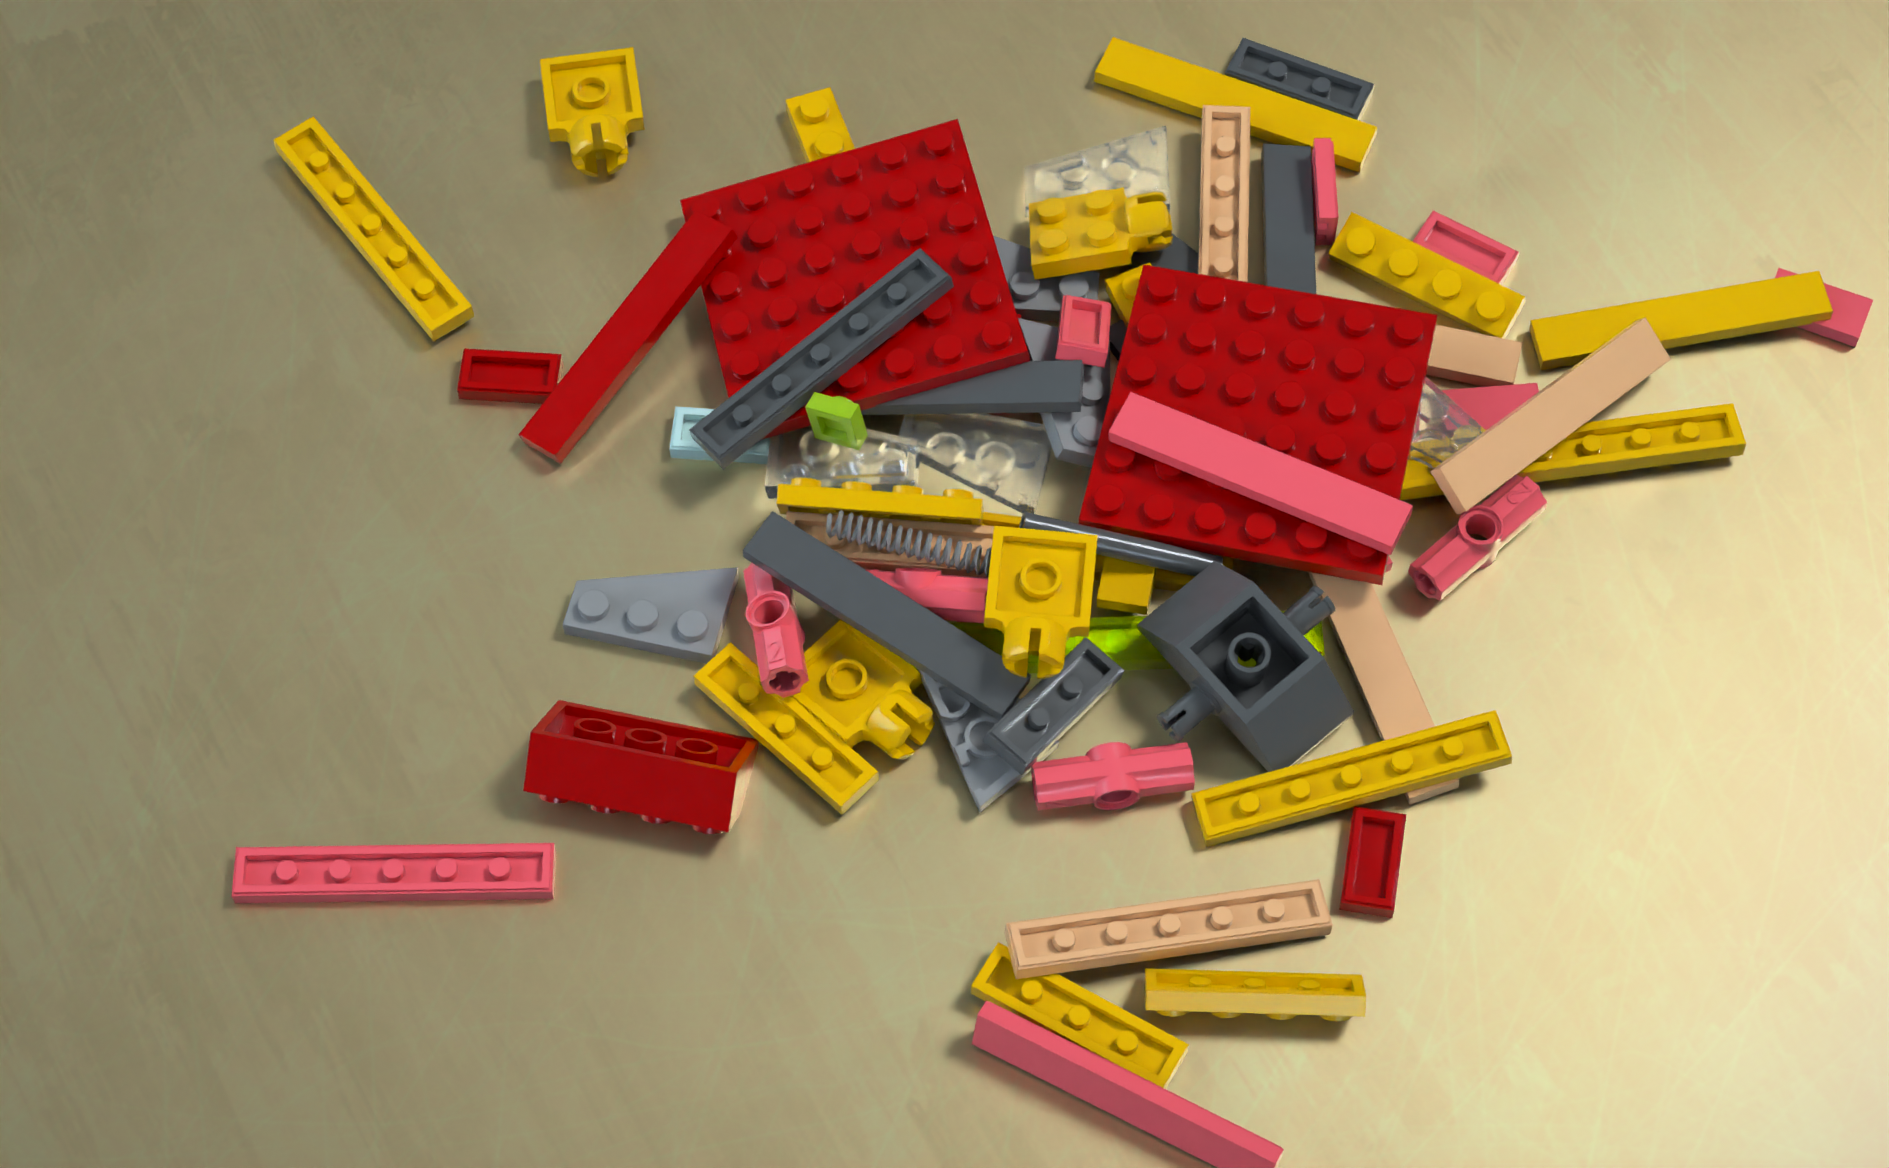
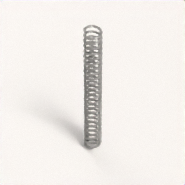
(907, 542)

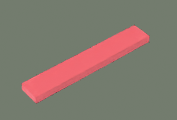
(1260, 473)
(394, 873)
(1120, 1092)

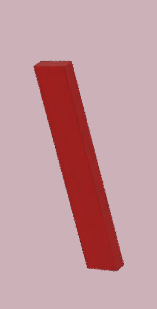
(628, 336)

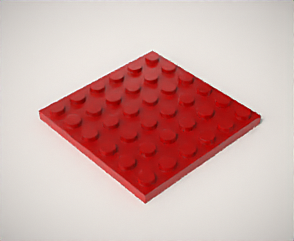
(832, 231)
(1279, 368)

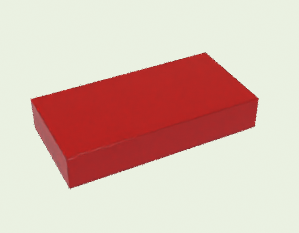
(508, 375)
(1372, 862)

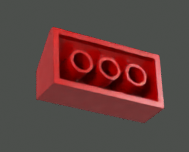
(640, 766)

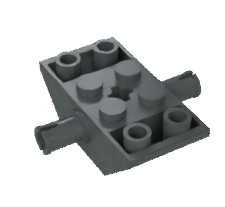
(1273, 708)

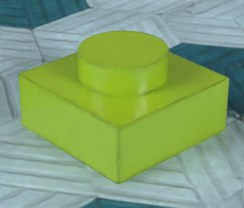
(836, 420)

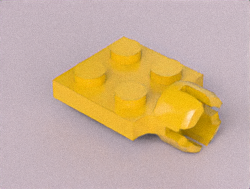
(593, 105)
(1096, 230)
(1039, 594)
(864, 692)

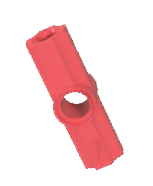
(1459, 555)
(945, 595)
(775, 632)
(1112, 776)

